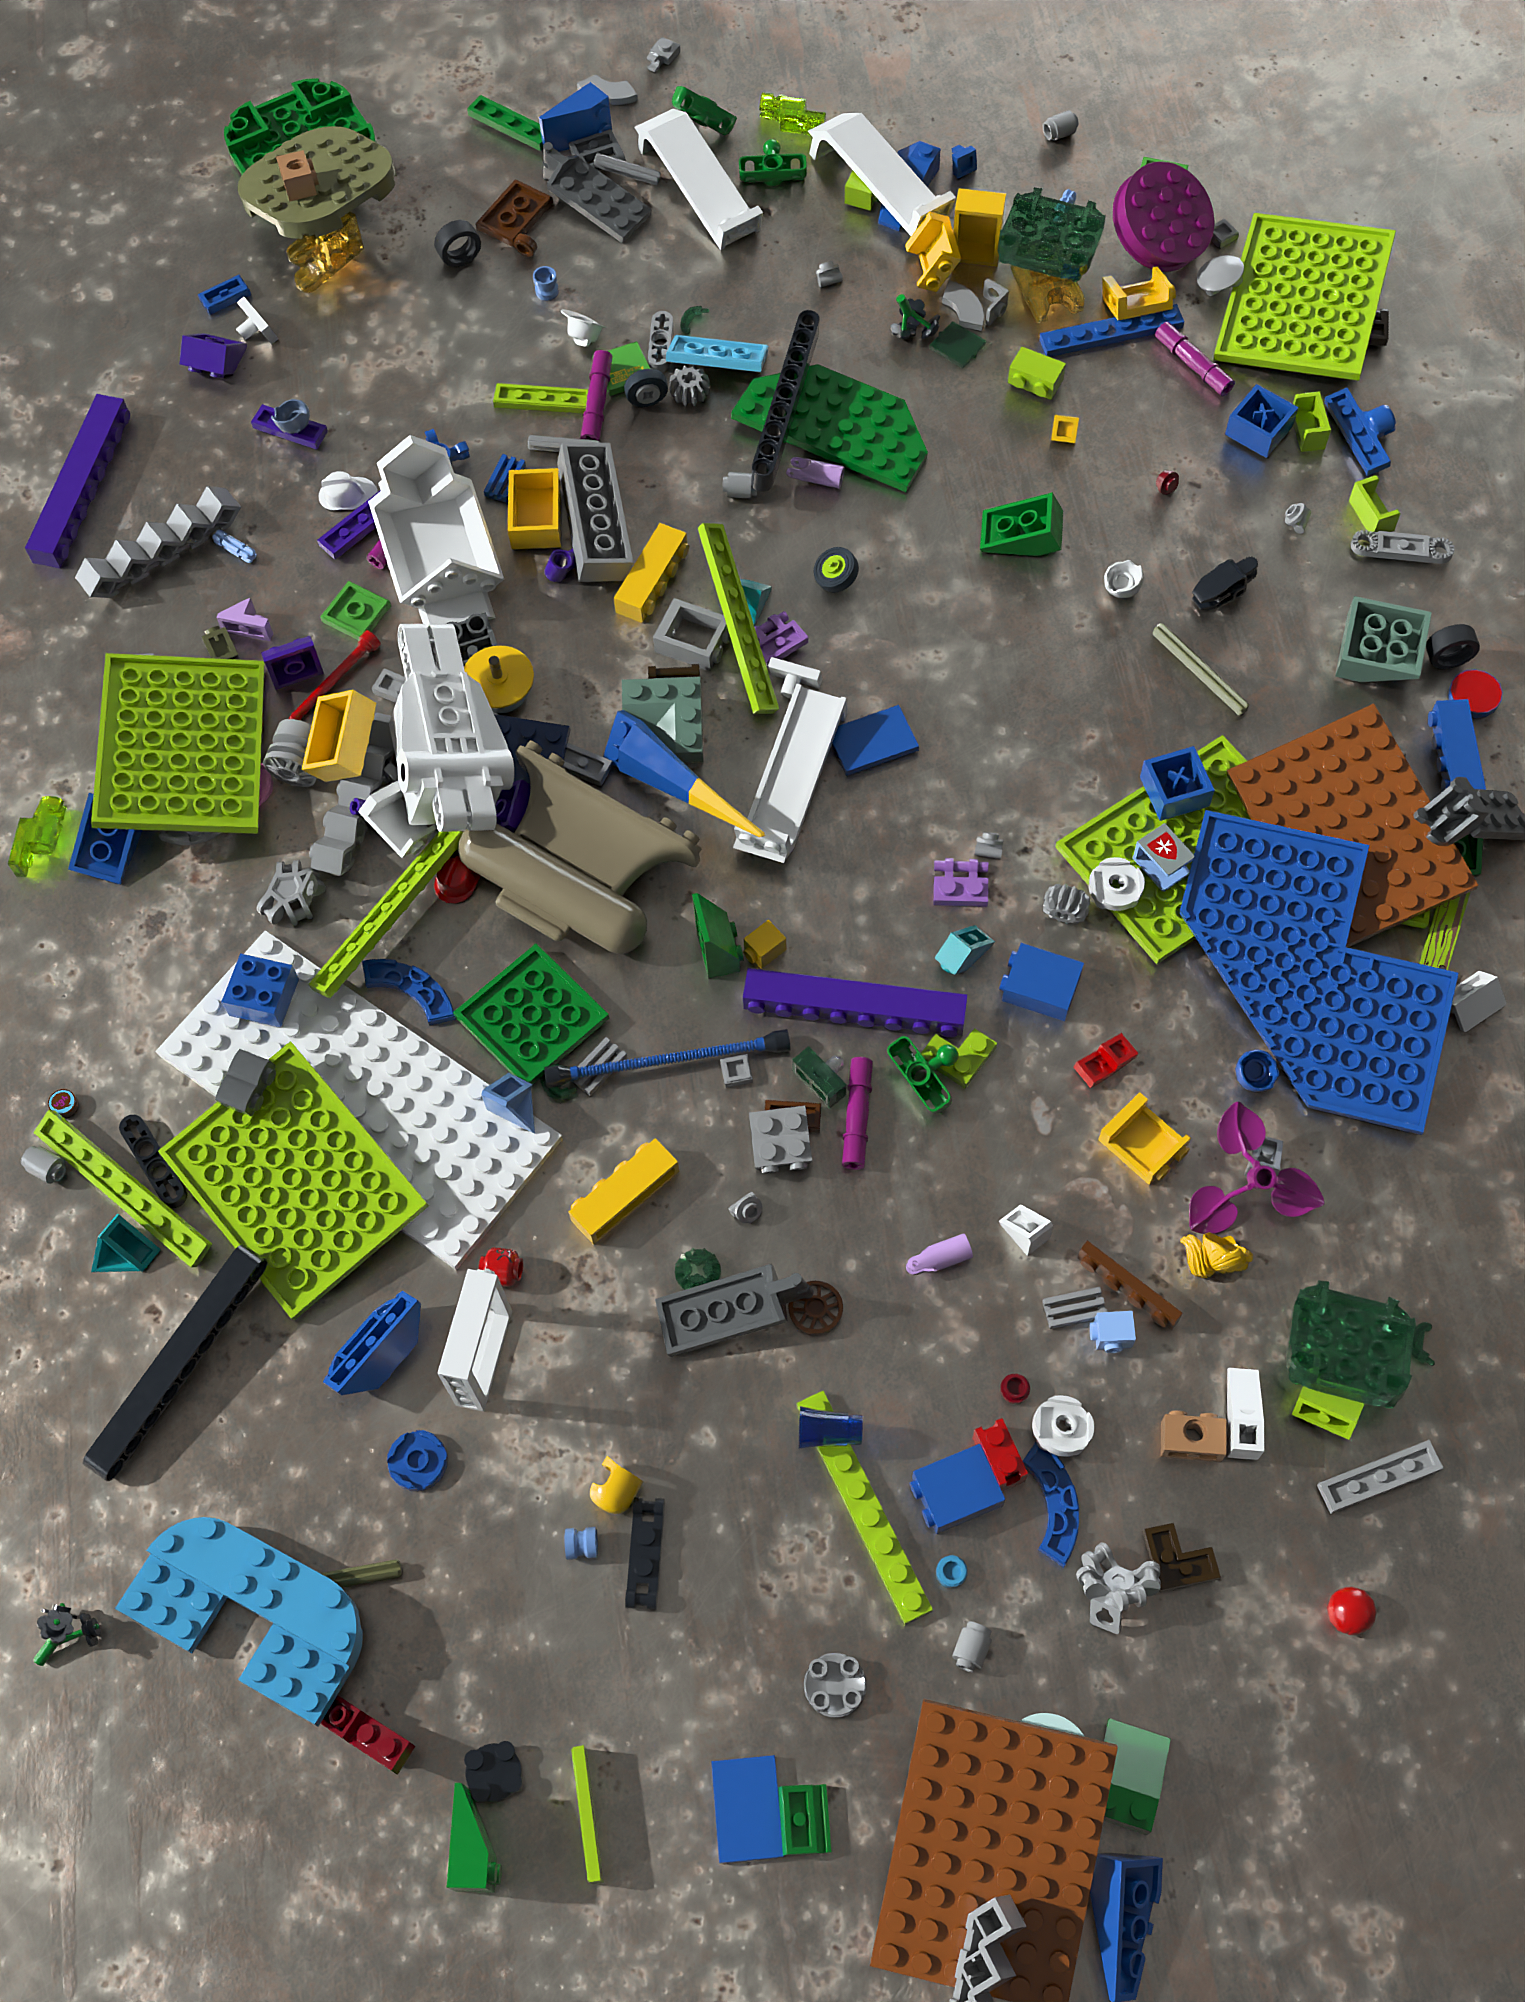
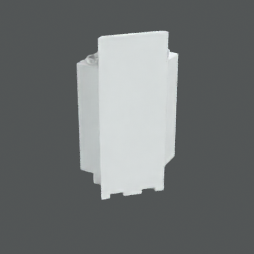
(434, 534)

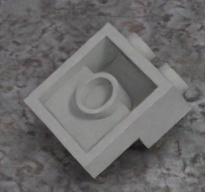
(780, 1139)

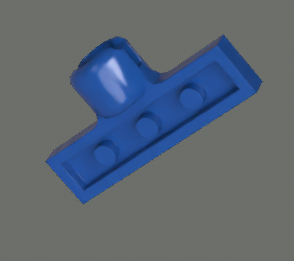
(1362, 429)

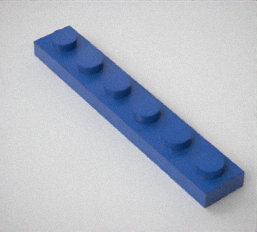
(1107, 332)

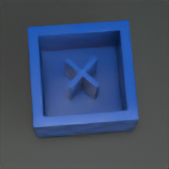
(1261, 420)
(1177, 783)
(260, 990)

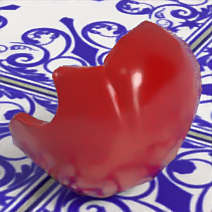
(1351, 1611)

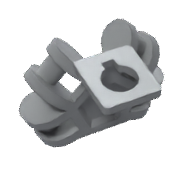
(288, 886)
(1116, 1586)

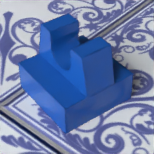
(963, 160)

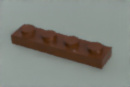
(1120, 1279)

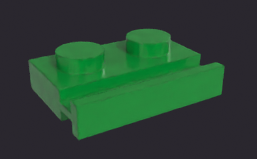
(804, 1819)

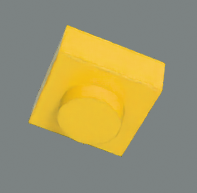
(1065, 428)

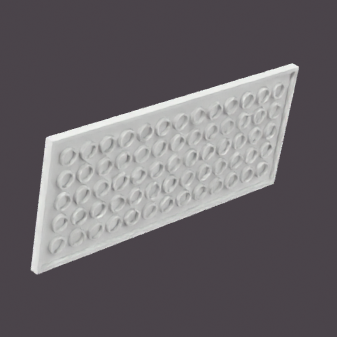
(397, 1086)

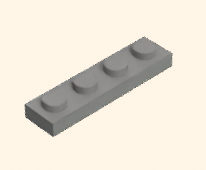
(1380, 1476)

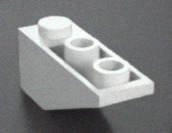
(1244, 1414)

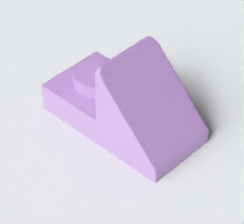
(242, 621)

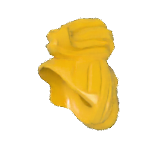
(1215, 1255)

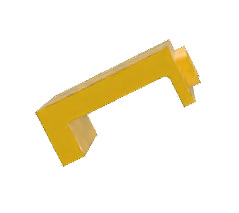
(936, 248)
(1140, 297)
(1144, 1140)

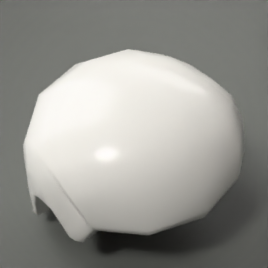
(1123, 579)

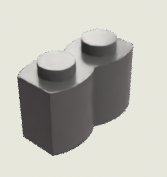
(245, 1082)

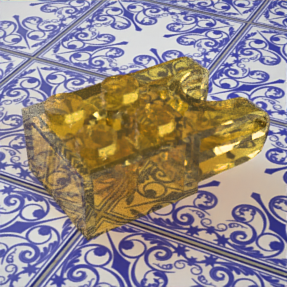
(326, 254)
(1044, 290)

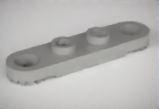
(1402, 546)

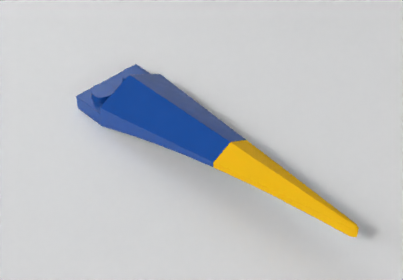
(648, 759)

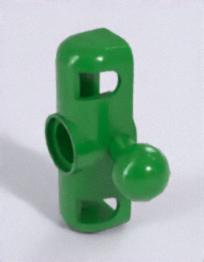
(703, 110)
(772, 166)
(931, 1086)

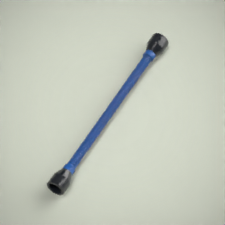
(560, 1075)

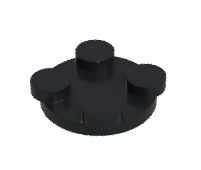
(493, 1772)

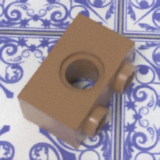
(297, 175)
(1178, 1445)

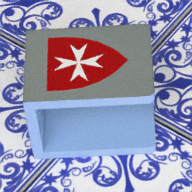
(1163, 857)

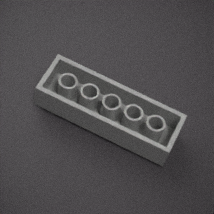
(594, 512)

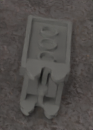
(1471, 811)

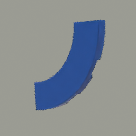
(413, 982)
(1061, 1503)

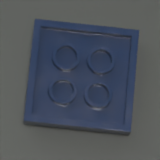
(519, 731)

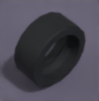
(449, 234)
(1452, 646)

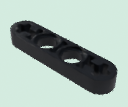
(150, 1162)

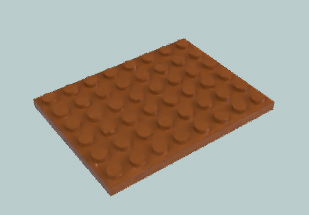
(1360, 789)
(987, 1817)

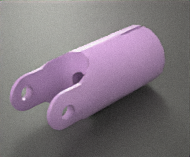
(817, 472)
(941, 1255)

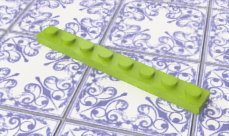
(738, 618)
(385, 913)
(123, 1188)
(872, 1524)

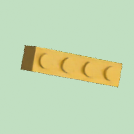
(651, 573)
(624, 1190)

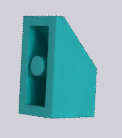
(963, 949)

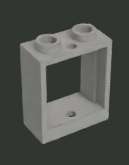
(684, 652)

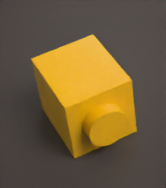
(764, 944)

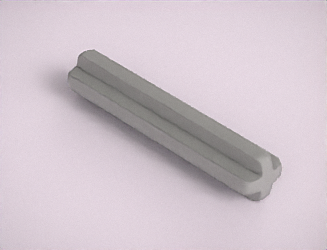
(627, 169)
(552, 444)

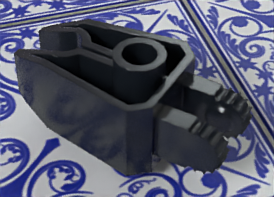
(1224, 583)

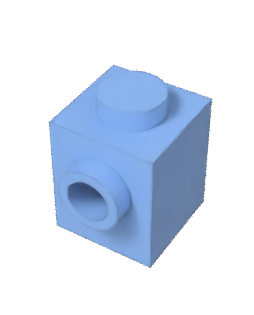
(1113, 1331)

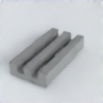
(592, 1057)
(1070, 1297)

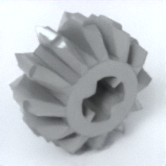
(689, 385)
(1066, 904)

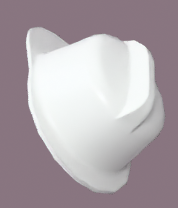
(582, 328)
(345, 492)

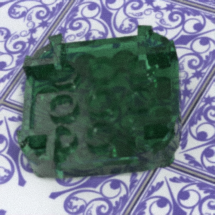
(1051, 235)
(1350, 1346)

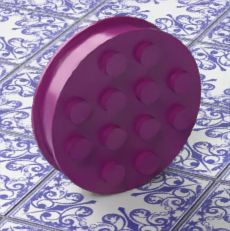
(1163, 216)

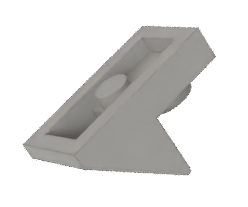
(1268, 1154)

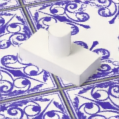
(254, 323)
(794, 675)

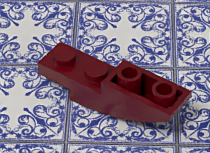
(367, 1735)

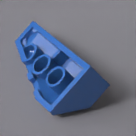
(925, 163)
(1122, 1905)

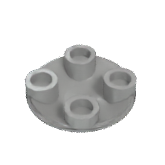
(1220, 274)
(835, 1685)

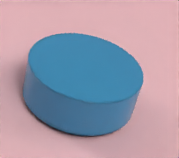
(951, 1571)

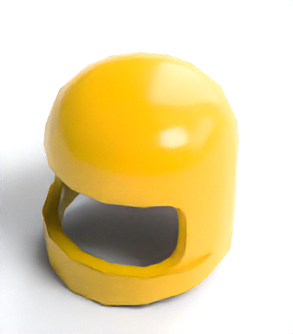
(618, 1490)

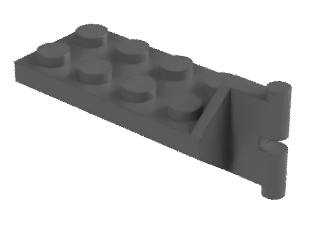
(593, 194)
(727, 1308)

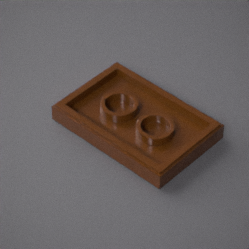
(514, 212)

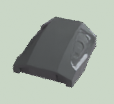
(474, 635)

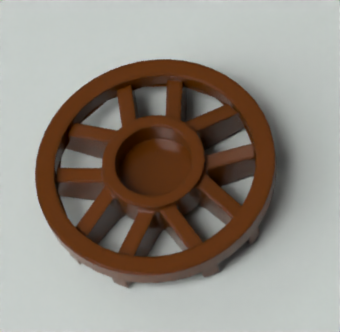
(816, 1309)

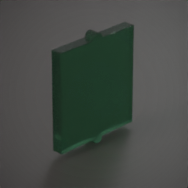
(957, 344)

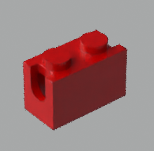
(1001, 1454)

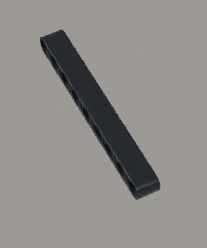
(785, 401)
(174, 1363)

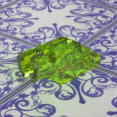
(790, 112)
(37, 834)

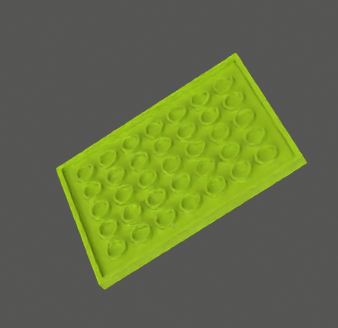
(1306, 296)
(179, 744)
(1115, 832)
(295, 1183)

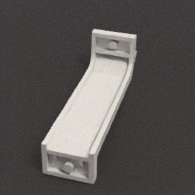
(879, 169)
(699, 176)
(792, 773)

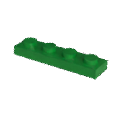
(506, 121)

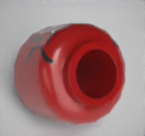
(505, 1265)

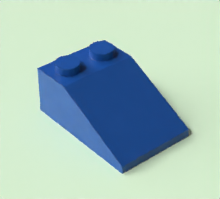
(576, 117)
(102, 851)

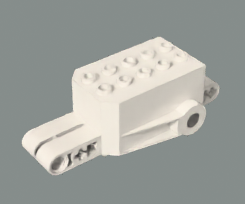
(446, 736)

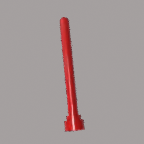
(367, 644)

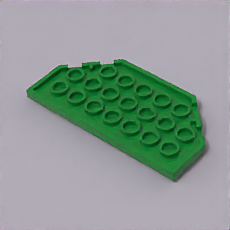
(845, 424)

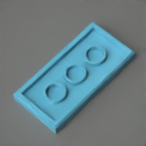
(717, 353)

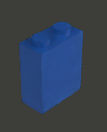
(1041, 981)
(957, 1489)

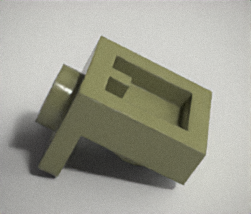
(219, 643)

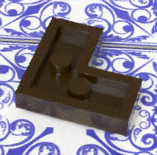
(1179, 1568)

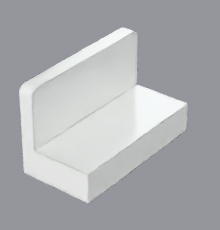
(1477, 999)

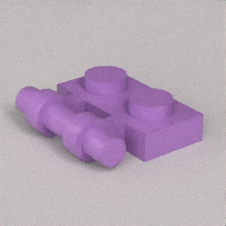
(784, 638)
(960, 890)

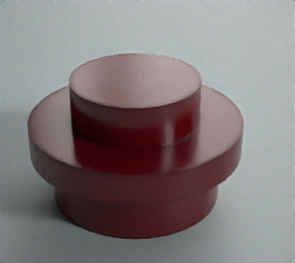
(1167, 482)
(1015, 1388)

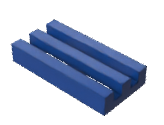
(225, 294)
(504, 460)

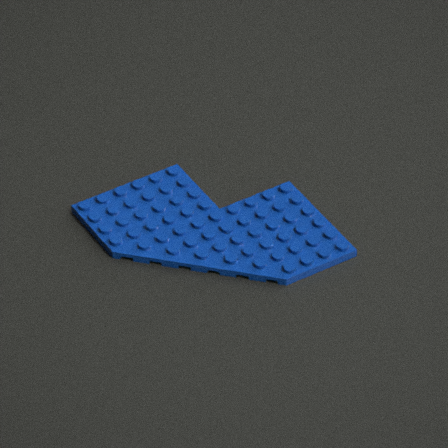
(1342, 1022)

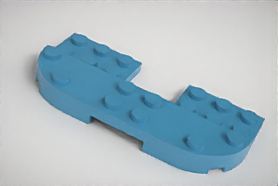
(313, 1619)

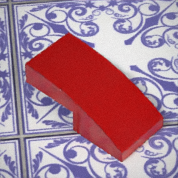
(1106, 1060)

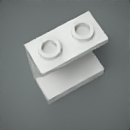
(389, 817)

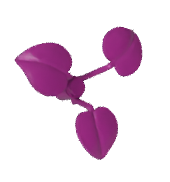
(1293, 1192)

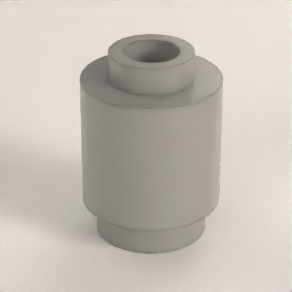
(1060, 125)
(738, 485)
(43, 1164)
(972, 1647)

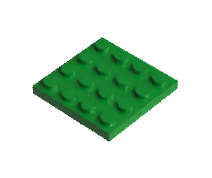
(531, 1015)

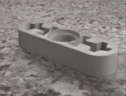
(657, 333)

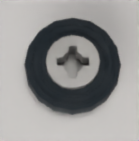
(646, 387)

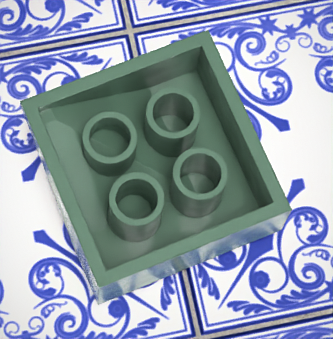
(1382, 642)
(670, 710)

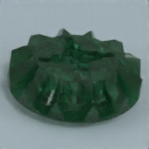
(683, 1268)

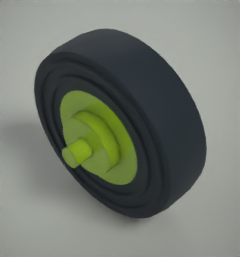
(836, 569)

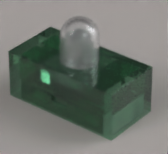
(821, 1075)

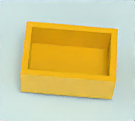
(978, 225)
(534, 508)
(339, 736)

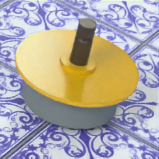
(504, 676)

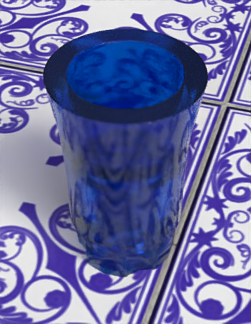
(828, 1428)

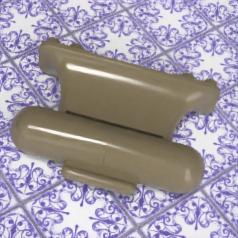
(574, 857)

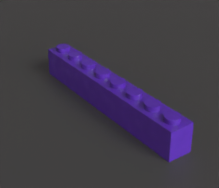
(78, 481)
(854, 1002)

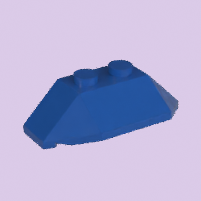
(376, 1347)

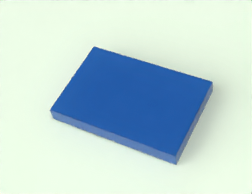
(873, 740)
(747, 1809)

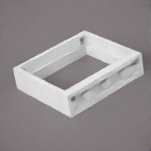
(475, 1340)

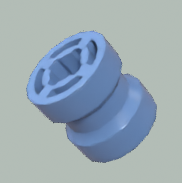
(545, 283)
(581, 1543)

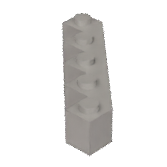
(158, 543)
(342, 828)
(982, 1960)

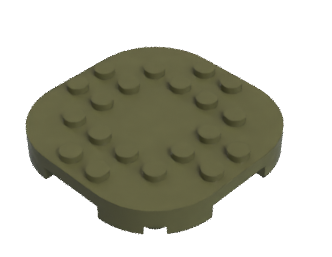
(348, 174)

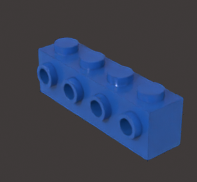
(1455, 743)

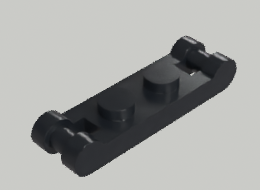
(645, 1553)

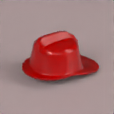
(455, 881)

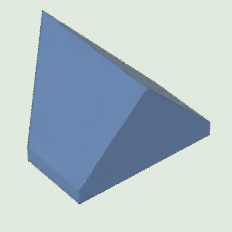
(511, 1100)

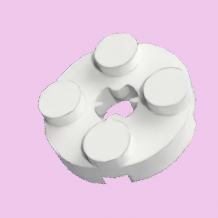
(1109, 897)
(1054, 1440)

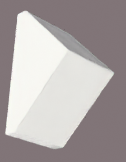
(1027, 1228)

